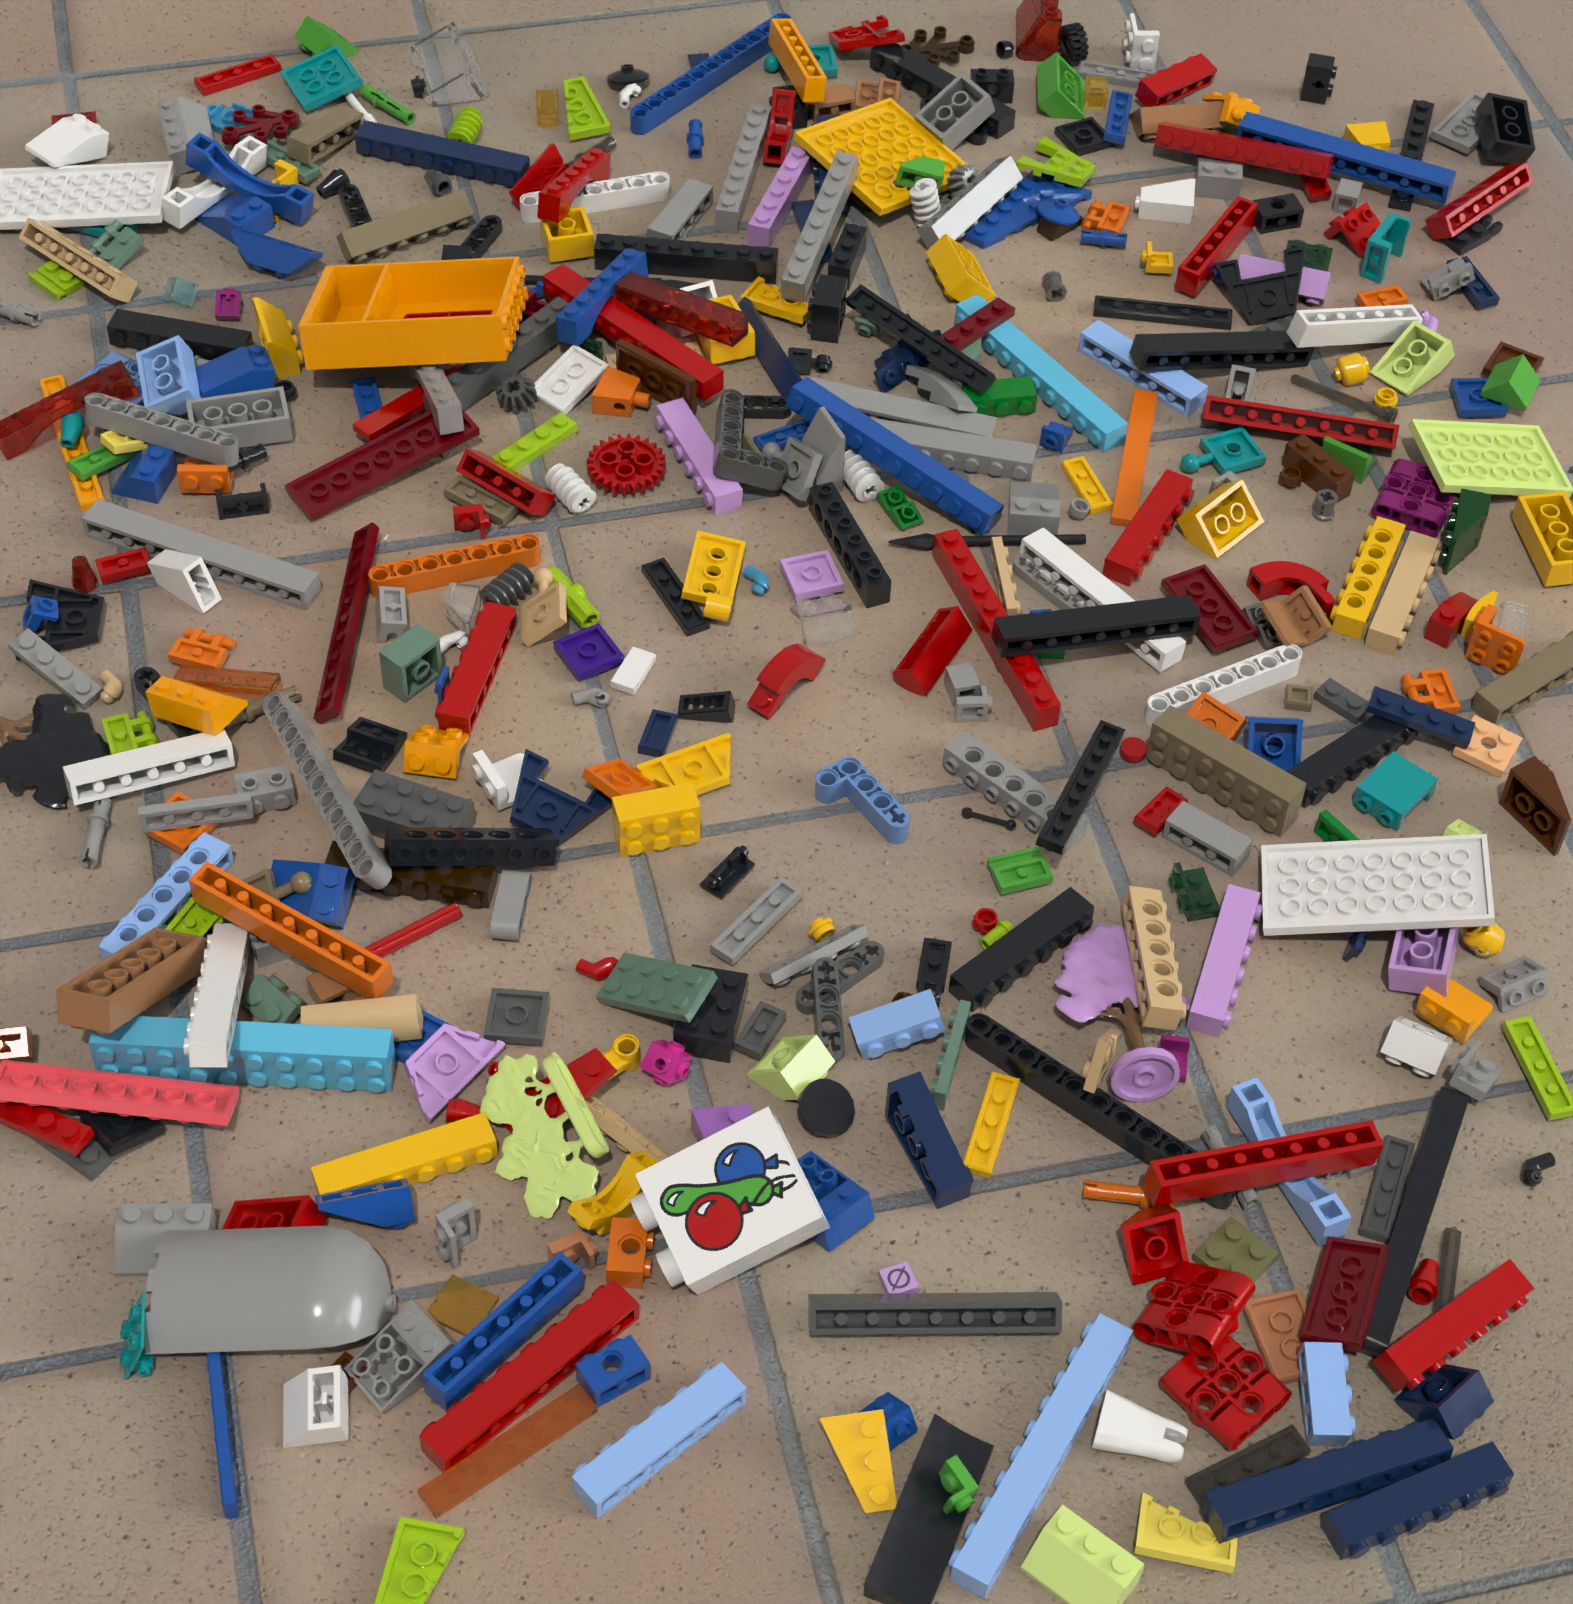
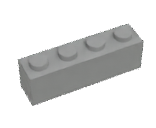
(682, 211)

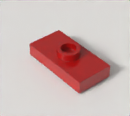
(1154, 814)

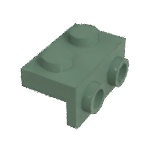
(270, 1000)

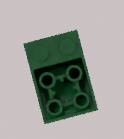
(1464, 526)

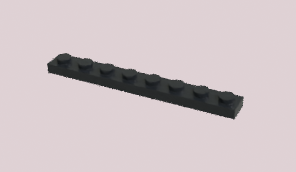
(1413, 147)
(920, 340)
(1080, 787)

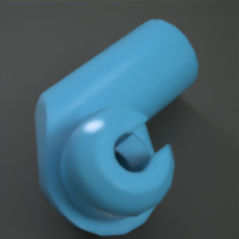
(760, 579)

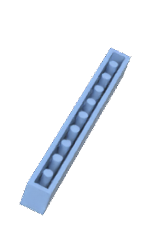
(1040, 1456)

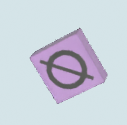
(898, 1279)

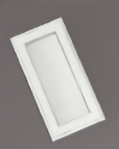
(633, 670)

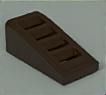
(1053, 230)

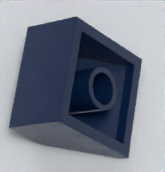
(1450, 1396)

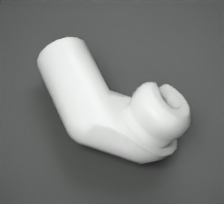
(624, 95)
(448, 640)

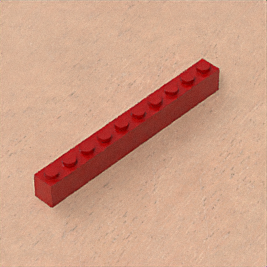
(620, 322)
(981, 607)

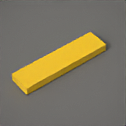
(991, 1124)

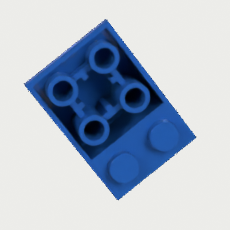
(840, 1198)

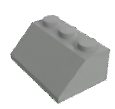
(141, 1226)

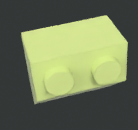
(792, 1066)

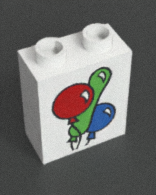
(728, 1203)

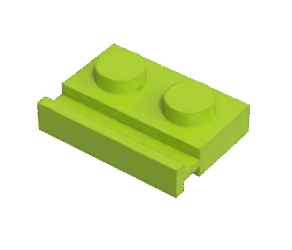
(56, 280)

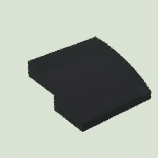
(370, 745)

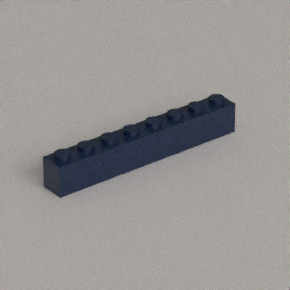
(440, 154)
(1324, 1480)

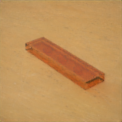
(230, 679)

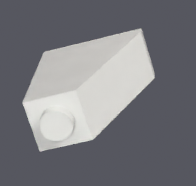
(1167, 202)
(185, 578)

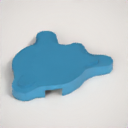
(223, 117)

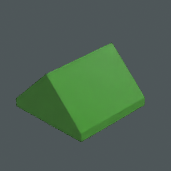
(1512, 383)
(1355, 460)

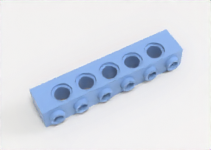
(168, 893)

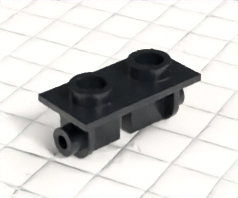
(728, 872)

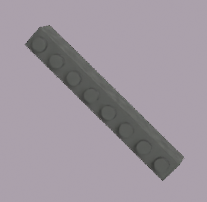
(533, 338)
(934, 1313)

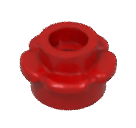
(985, 915)

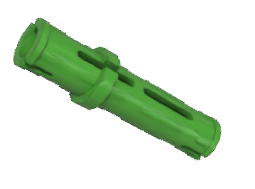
(381, 100)

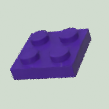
(588, 652)

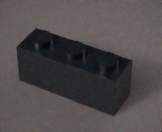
(848, 252)

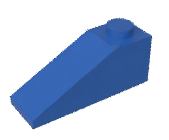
(377, 1203)

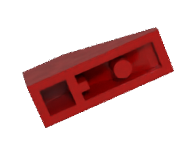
(1449, 619)

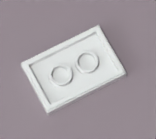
(569, 379)

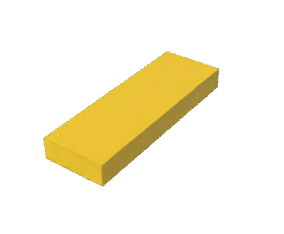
(1086, 484)

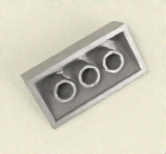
(180, 123)

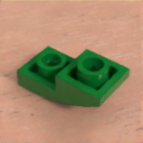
(898, 509)

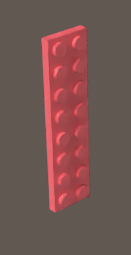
(117, 1093)

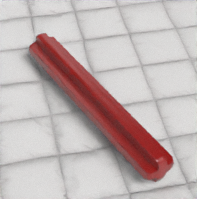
(415, 930)

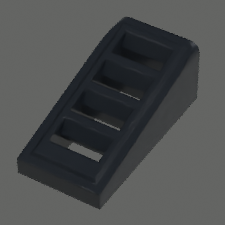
(721, 712)

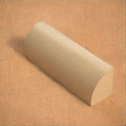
(394, 1012)

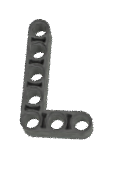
(737, 463)

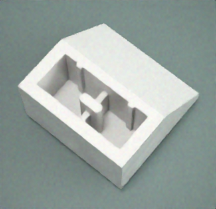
(316, 1407)

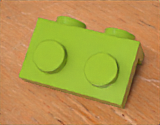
(194, 920)

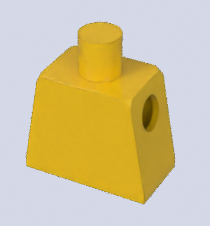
(1370, 134)

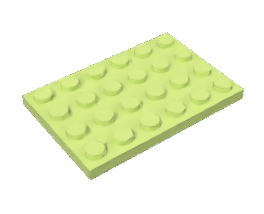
(1489, 457)

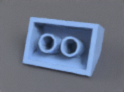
(168, 376)

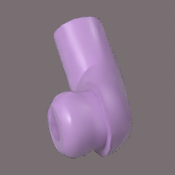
(1428, 320)

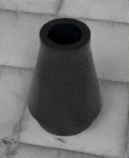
(332, 183)

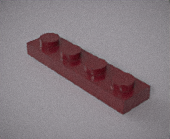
(978, 324)

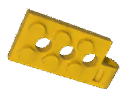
(727, 568)

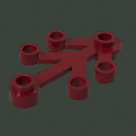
(282, 121)

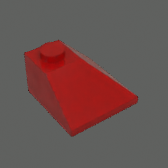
(1153, 1243)

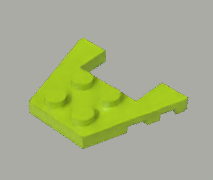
(1063, 164)

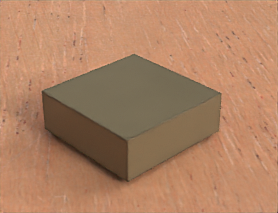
(1298, 697)

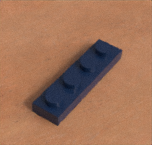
(1420, 717)

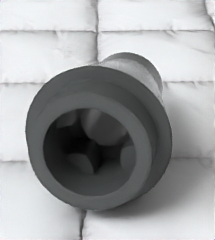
(439, 183)

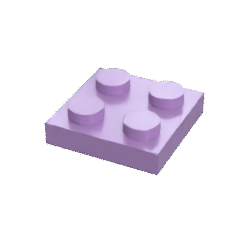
(811, 575)

